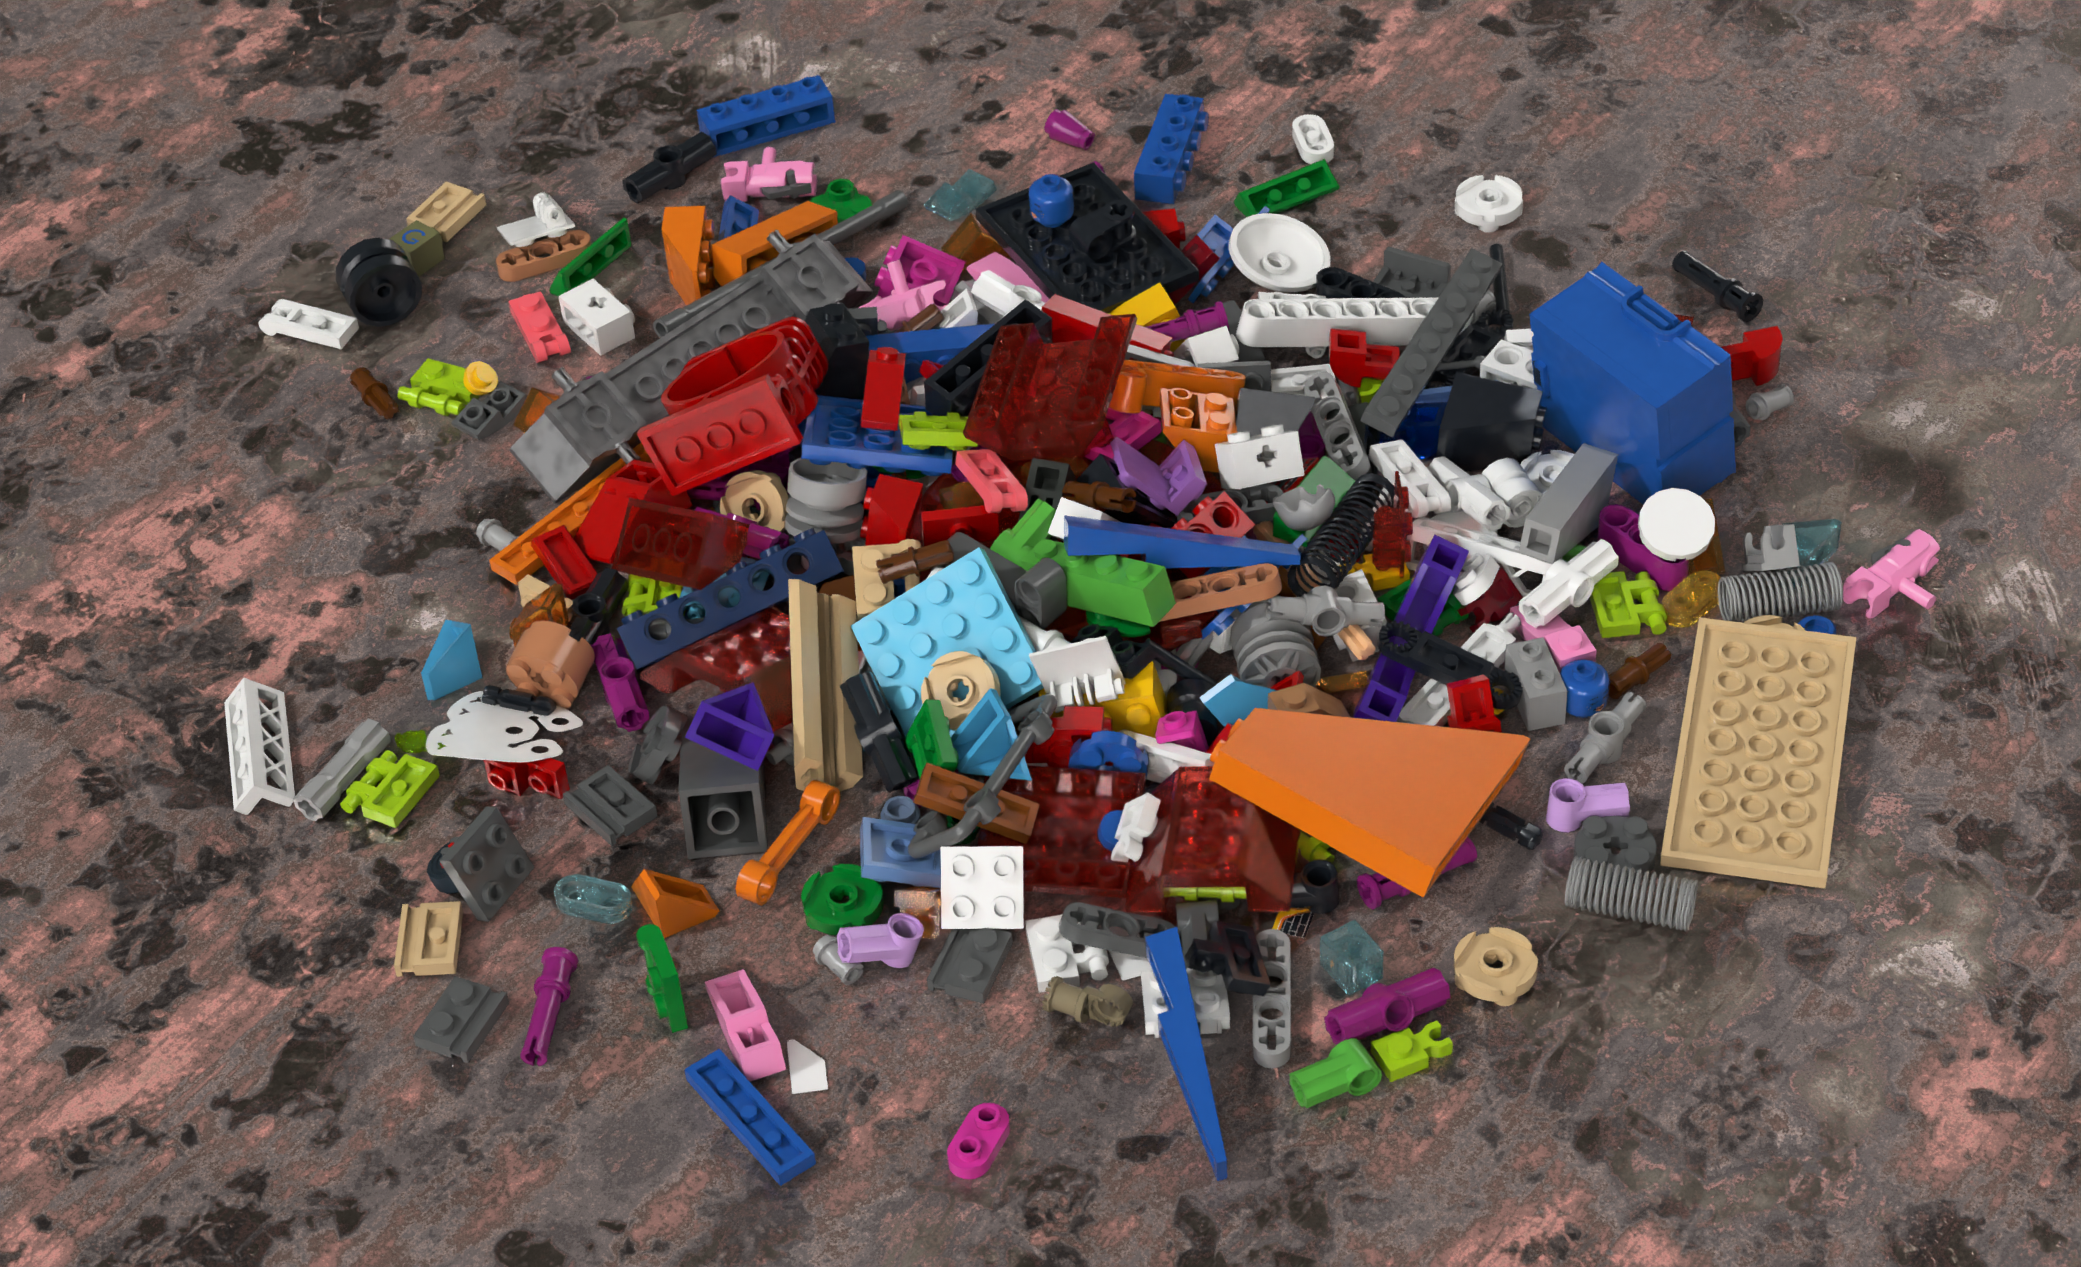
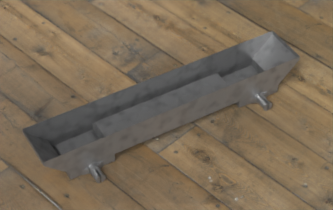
(600, 416)

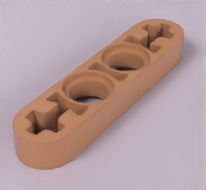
(1245, 584)

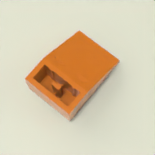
(689, 250)

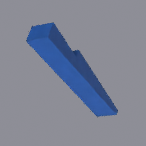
(1171, 546)
(1183, 1042)

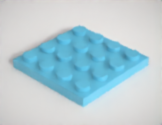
(948, 613)

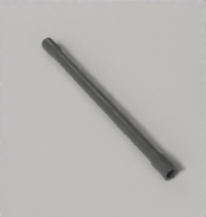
(878, 211)

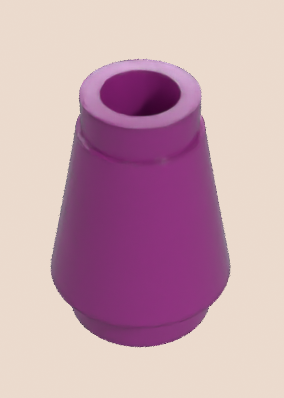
(1068, 130)

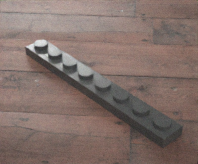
(1431, 343)

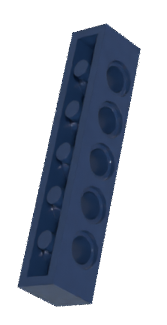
(648, 651)

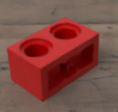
(1226, 511)

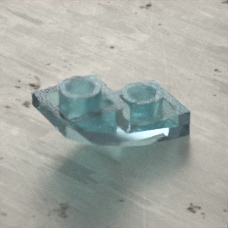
(962, 197)

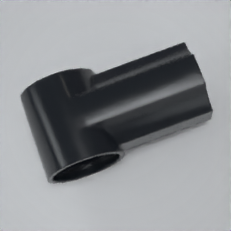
(1316, 887)

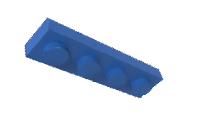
(750, 1117)

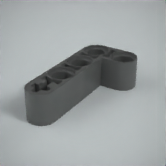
(1035, 594)

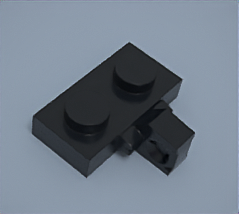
(1233, 954)

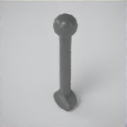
(1461, 364)

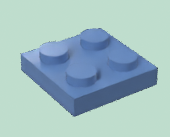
(887, 856)

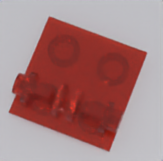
(1390, 532)

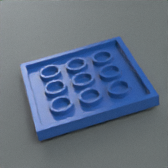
(836, 435)

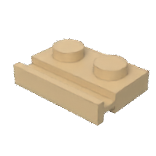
(448, 209)
(429, 939)

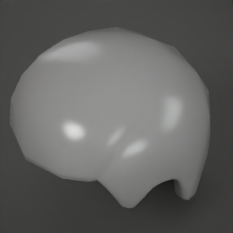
(1305, 510)

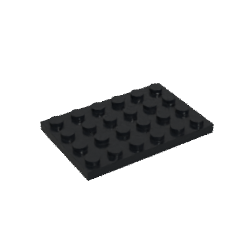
(1065, 269)

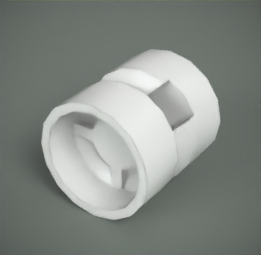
(1513, 485)

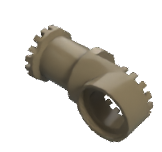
(1088, 1002)

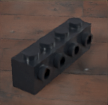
(958, 381)

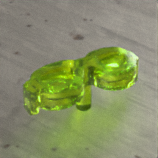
(413, 741)

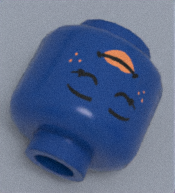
(1051, 200)
(1586, 687)

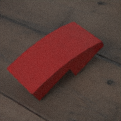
(542, 775)

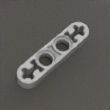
(1338, 425)
(1276, 998)

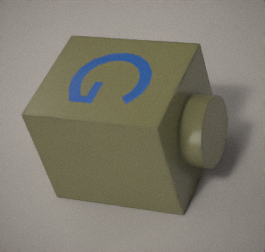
(421, 246)

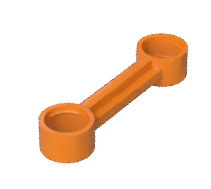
(759, 878)

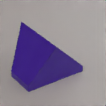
(734, 726)

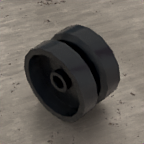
(378, 282)

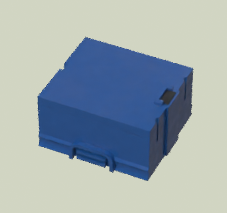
(1634, 384)

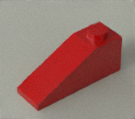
(883, 389)

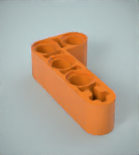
(1141, 383)

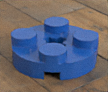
(1109, 747)

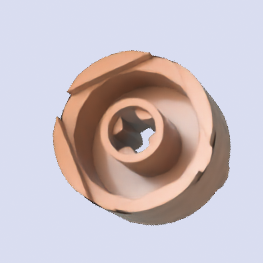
(550, 663)

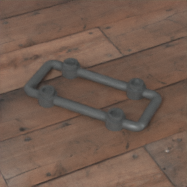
(983, 805)

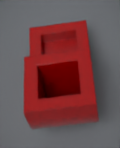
(1757, 355)
(1355, 359)
(1472, 705)

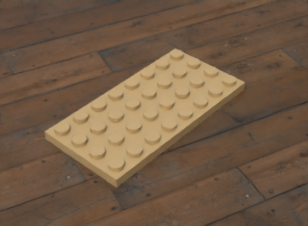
(1760, 753)

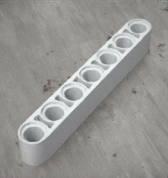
(1310, 320)

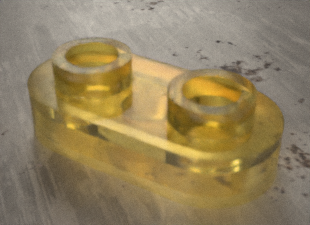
(1691, 599)

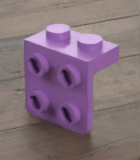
(1167, 486)

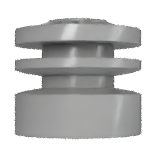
(825, 499)
(1273, 649)

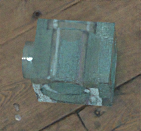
(1351, 957)

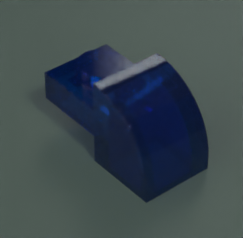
(1420, 429)

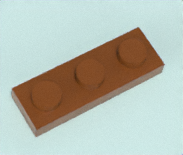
(950, 791)

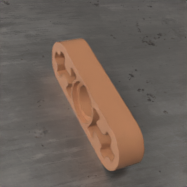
(524, 261)

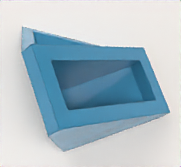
(451, 661)
(1235, 699)
(986, 738)

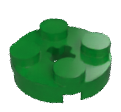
(845, 880)

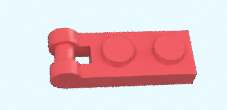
(539, 326)
(992, 480)

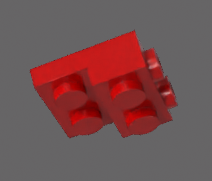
(1076, 724)

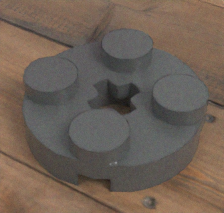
(658, 744)
(1628, 834)

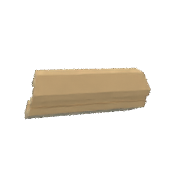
(822, 660)

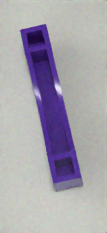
(1420, 608)

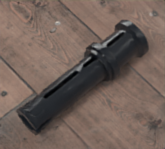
(1727, 292)

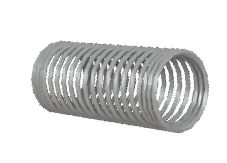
(1730, 599)
(1578, 881)

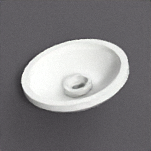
(1278, 252)

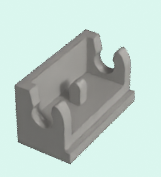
(1776, 551)

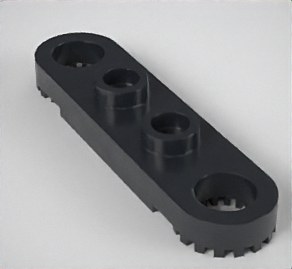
(1474, 342)
(1446, 661)

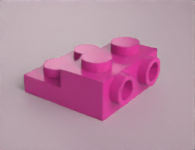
(921, 266)

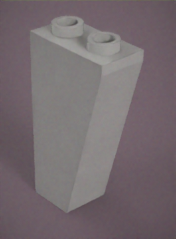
(1570, 505)

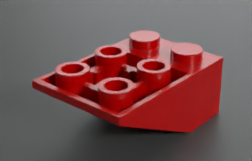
(603, 523)

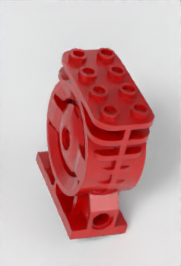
(736, 405)

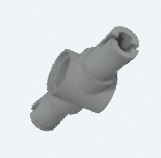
(1325, 611)
(1605, 737)

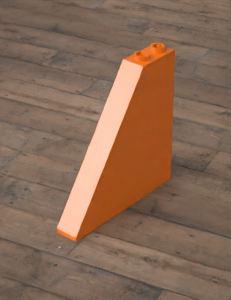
(1370, 787)

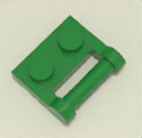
(931, 739)
(662, 977)

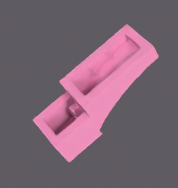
(1562, 640)

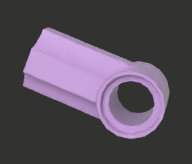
(1572, 803)
(890, 942)

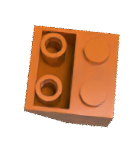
(1198, 420)

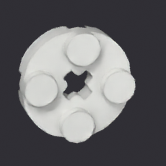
(1488, 202)

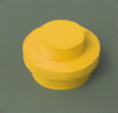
(480, 378)

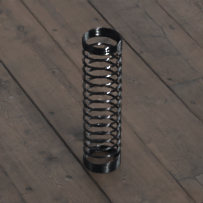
(1326, 528)

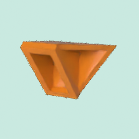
(673, 902)

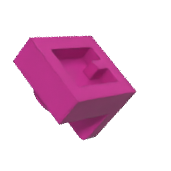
(1182, 730)

